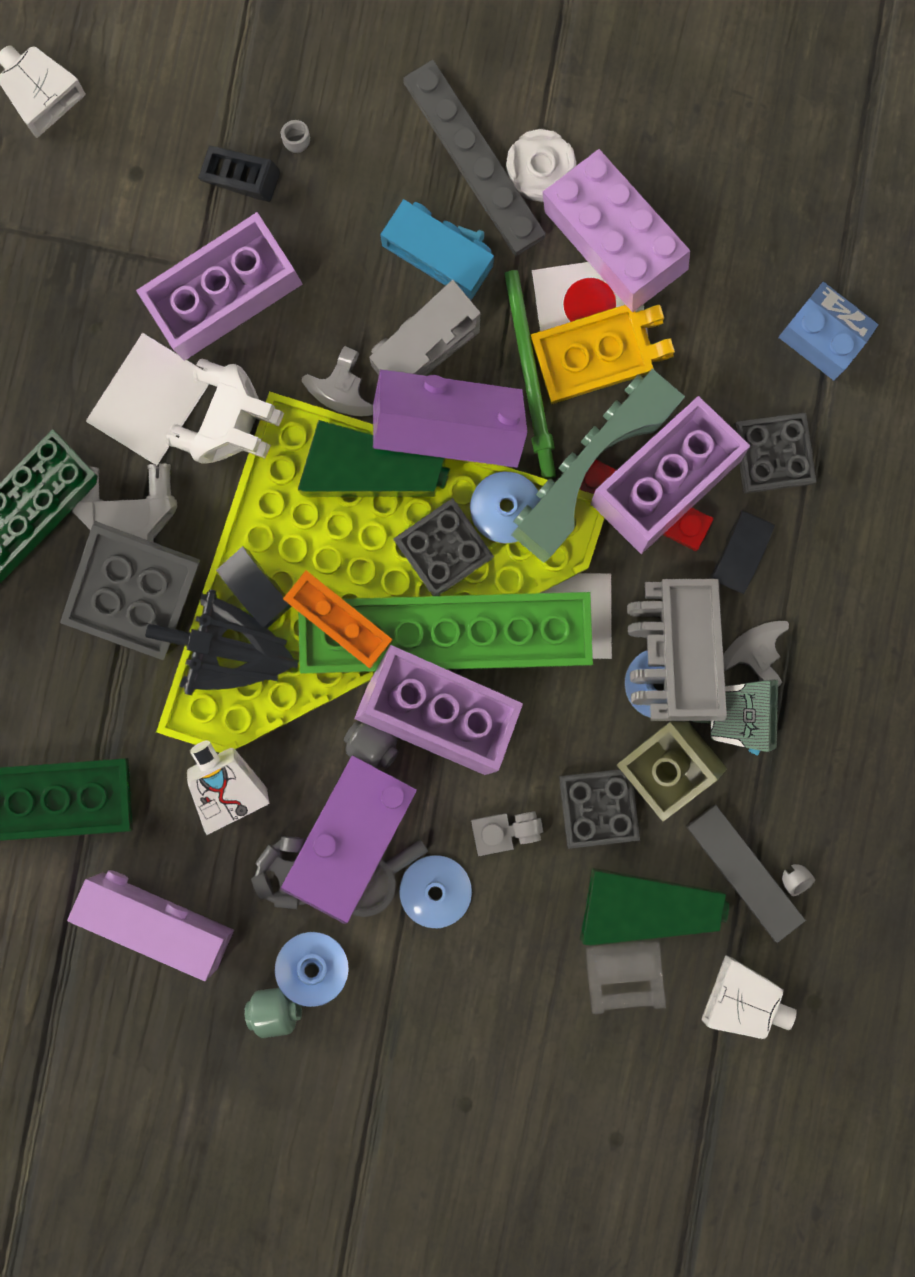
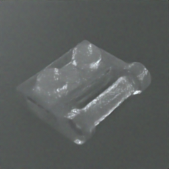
(622, 965)

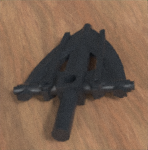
(264, 656)

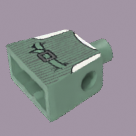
(750, 716)

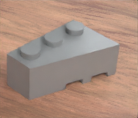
(430, 334)

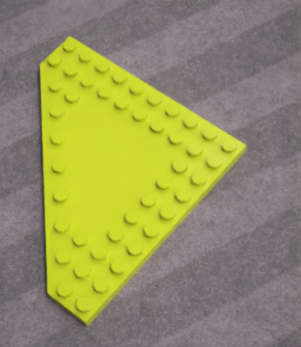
(352, 553)

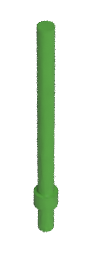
(542, 441)

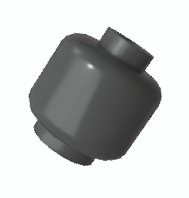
(371, 745)

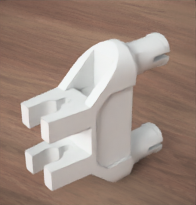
(228, 418)

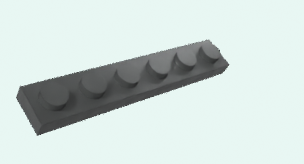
(474, 158)

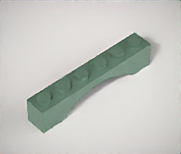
(552, 519)

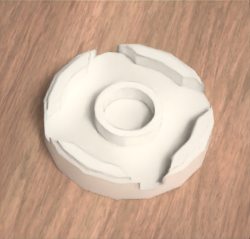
(538, 162)

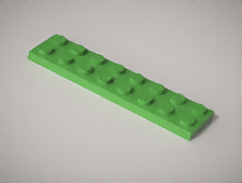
(465, 632)

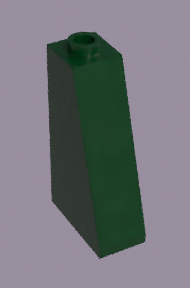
(347, 465)
(644, 908)

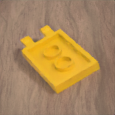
(599, 351)

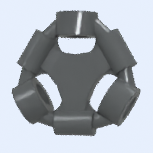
(272, 861)

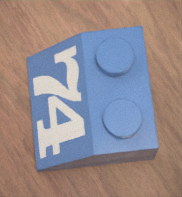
(828, 331)

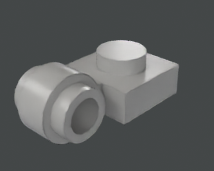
(494, 833)

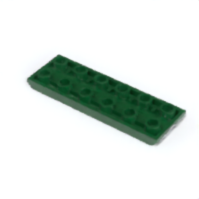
(39, 497)

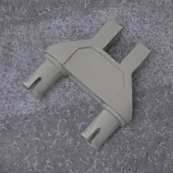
(138, 517)

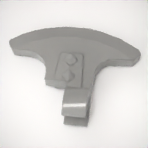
(341, 388)
(757, 650)

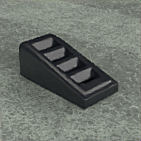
(260, 181)

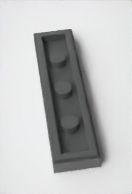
(745, 873)

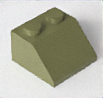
(672, 767)

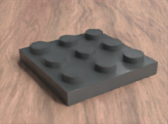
(126, 586)

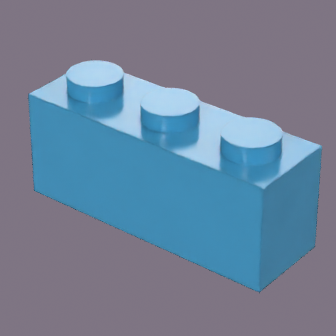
(437, 248)

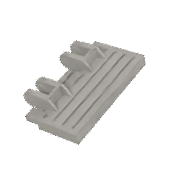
(687, 645)

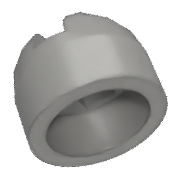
(295, 136)
(798, 880)

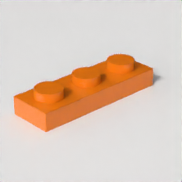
(338, 619)

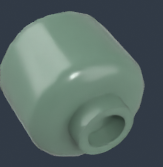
(271, 1013)

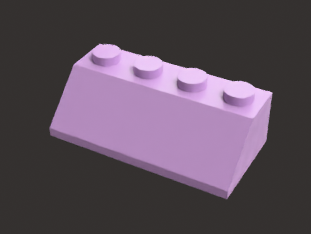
(439, 711)

